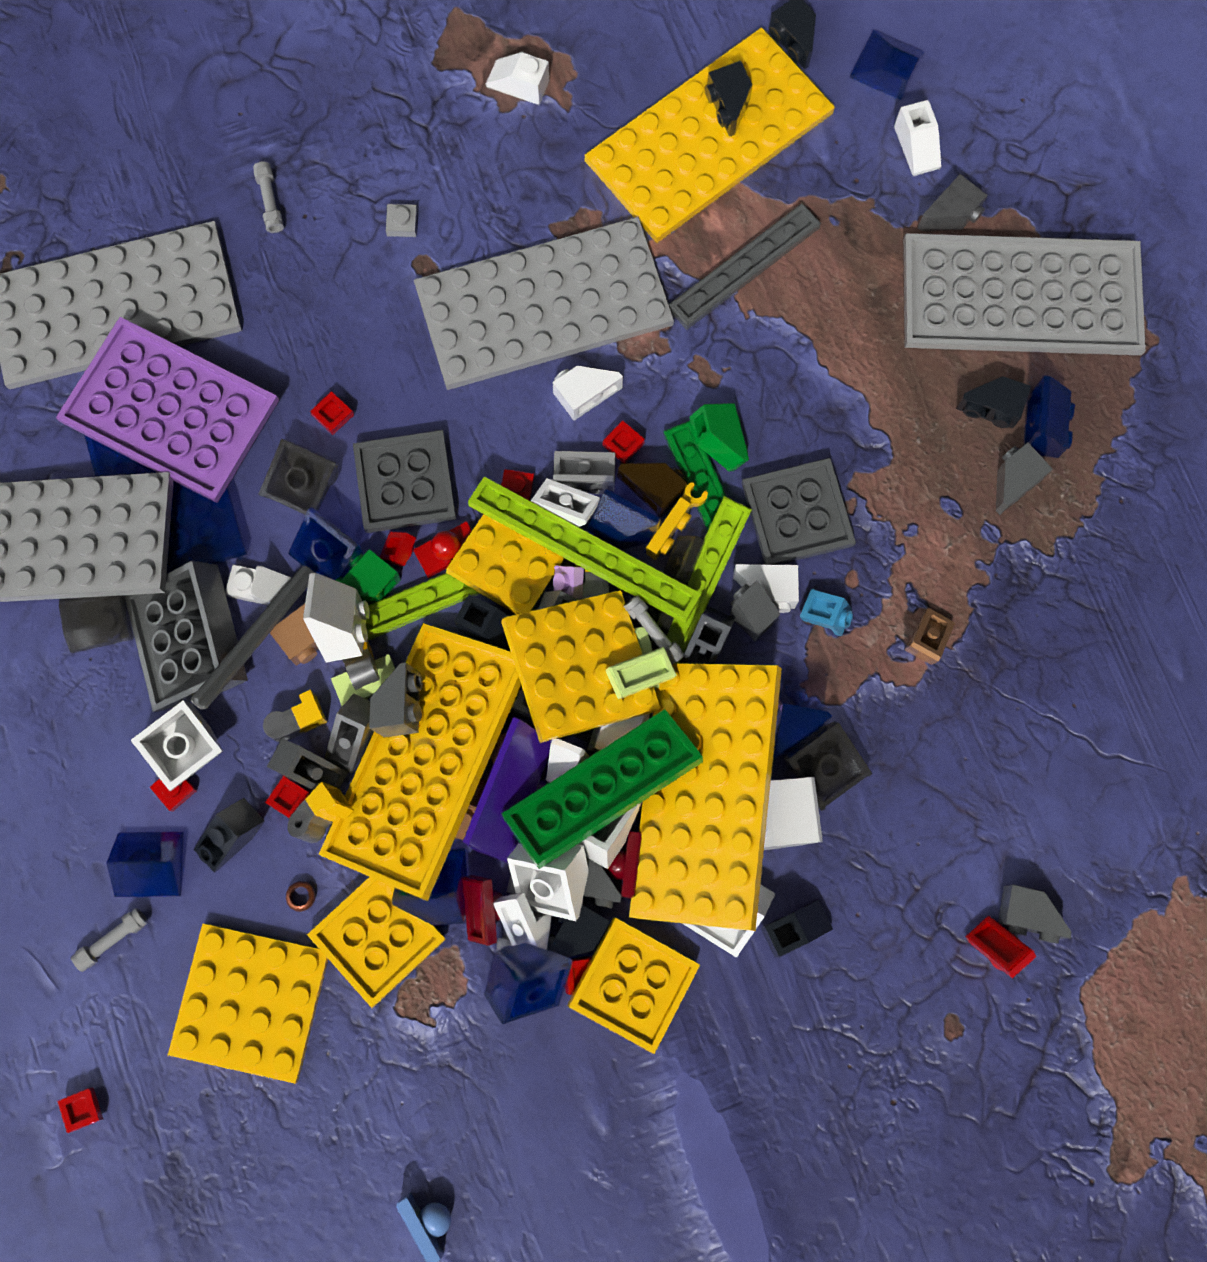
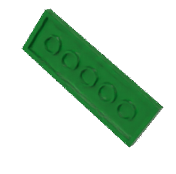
(602, 788)

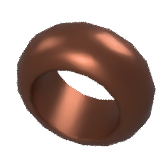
(308, 904)

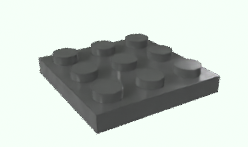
(404, 481)
(798, 512)

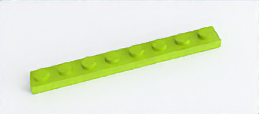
(584, 549)

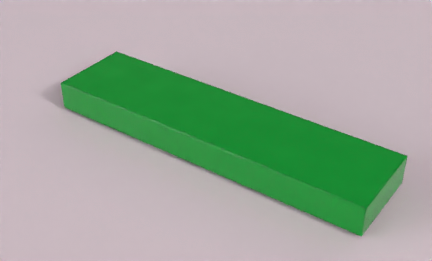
(696, 468)

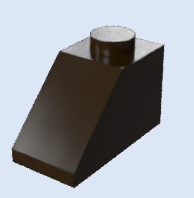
(654, 484)

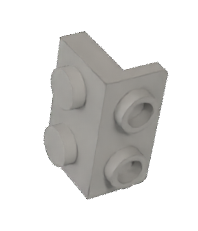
(585, 470)

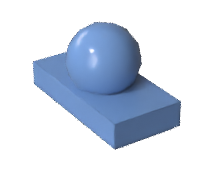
(425, 1225)

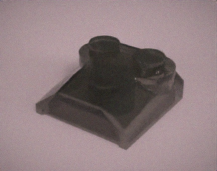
(299, 477)
(94, 622)
(829, 759)

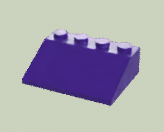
(515, 776)

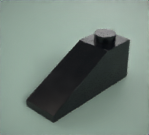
(708, 637)

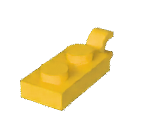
(677, 519)

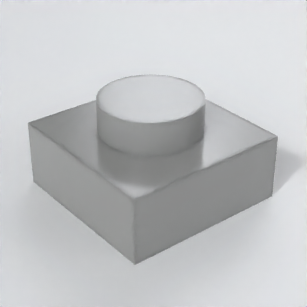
(401, 220)

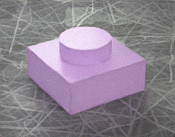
(569, 580)

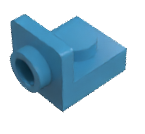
(827, 611)

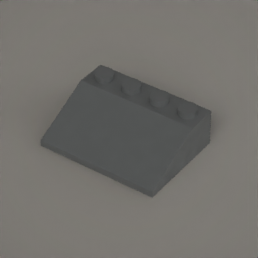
(183, 634)

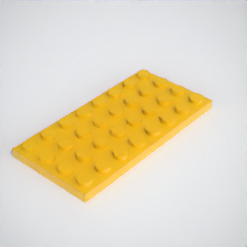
(680, 158)
(420, 784)
(710, 824)

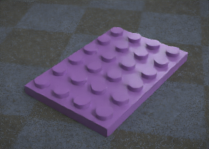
(168, 409)

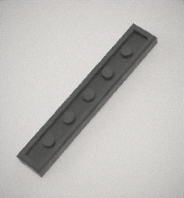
(744, 266)

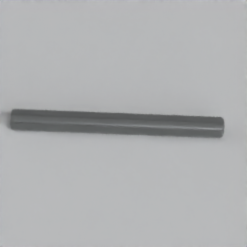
(251, 639)

